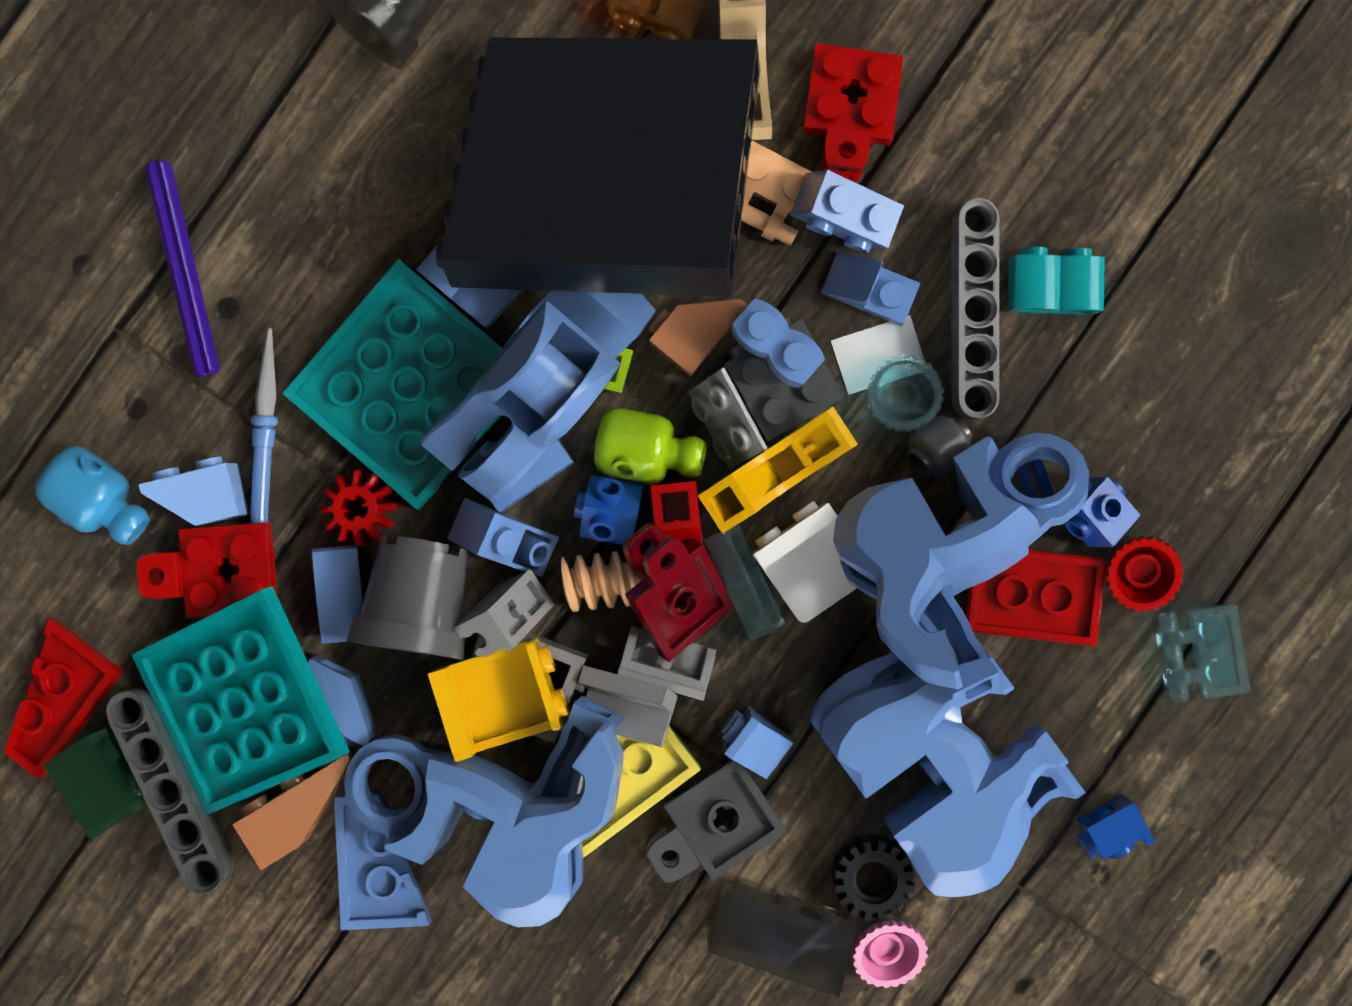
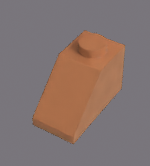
(693, 331)

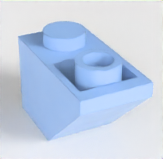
(200, 496)

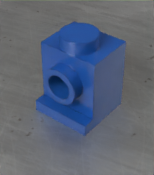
(1113, 829)

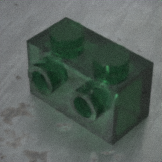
(96, 783)

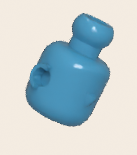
(90, 495)

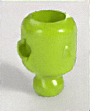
(643, 448)

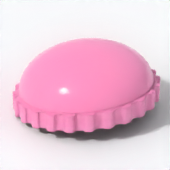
(889, 953)

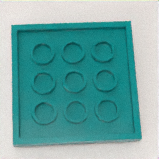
(392, 377)
(240, 701)

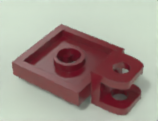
(665, 574)

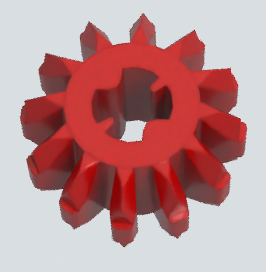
(363, 524)

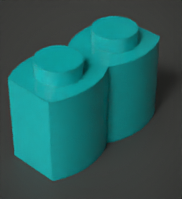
(1056, 283)

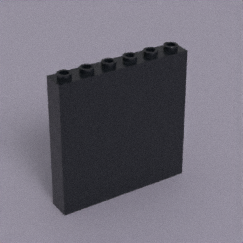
(604, 166)

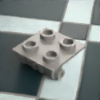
(727, 419)

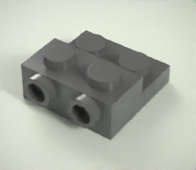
(771, 401)

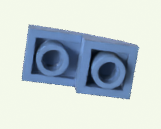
(337, 590)

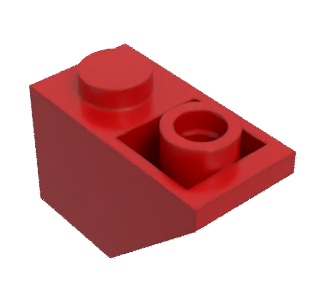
(677, 510)

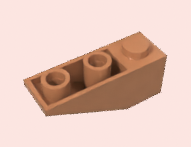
(287, 821)

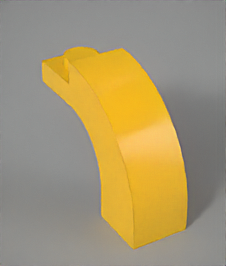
(777, 470)

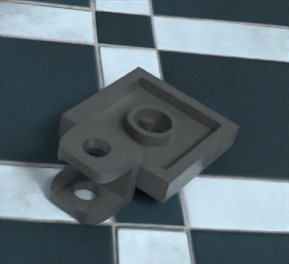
(697, 837)

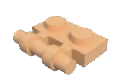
(776, 182)

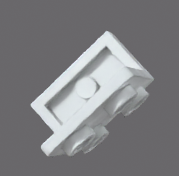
(805, 562)

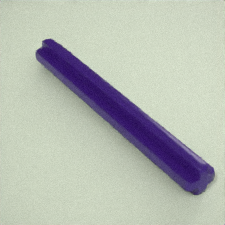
(182, 268)

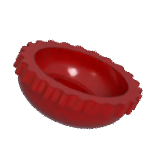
(1144, 573)

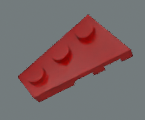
(62, 696)

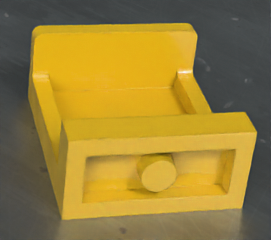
(498, 698)

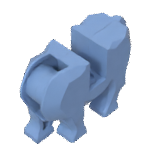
(979, 806)

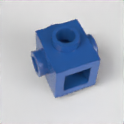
(609, 509)
(1104, 514)

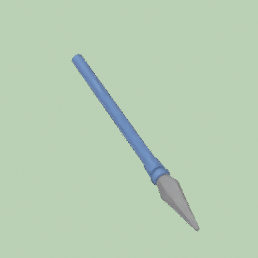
(263, 434)

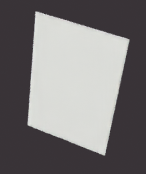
(868, 349)

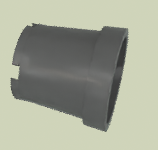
(413, 599)

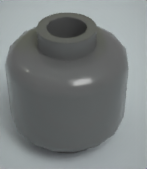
(934, 447)

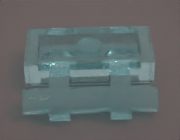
(1216, 648)

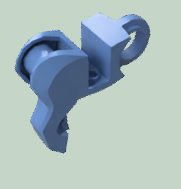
(541, 382)
(914, 571)
(535, 844)

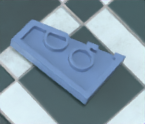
(373, 884)

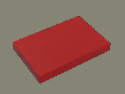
(1041, 599)

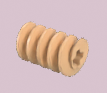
(597, 581)

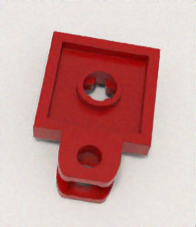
(848, 126)
(195, 568)

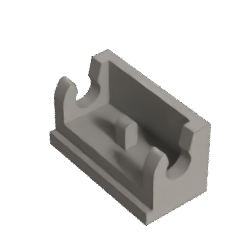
(506, 613)
(684, 674)

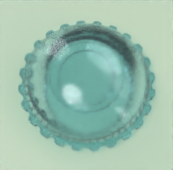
(905, 393)

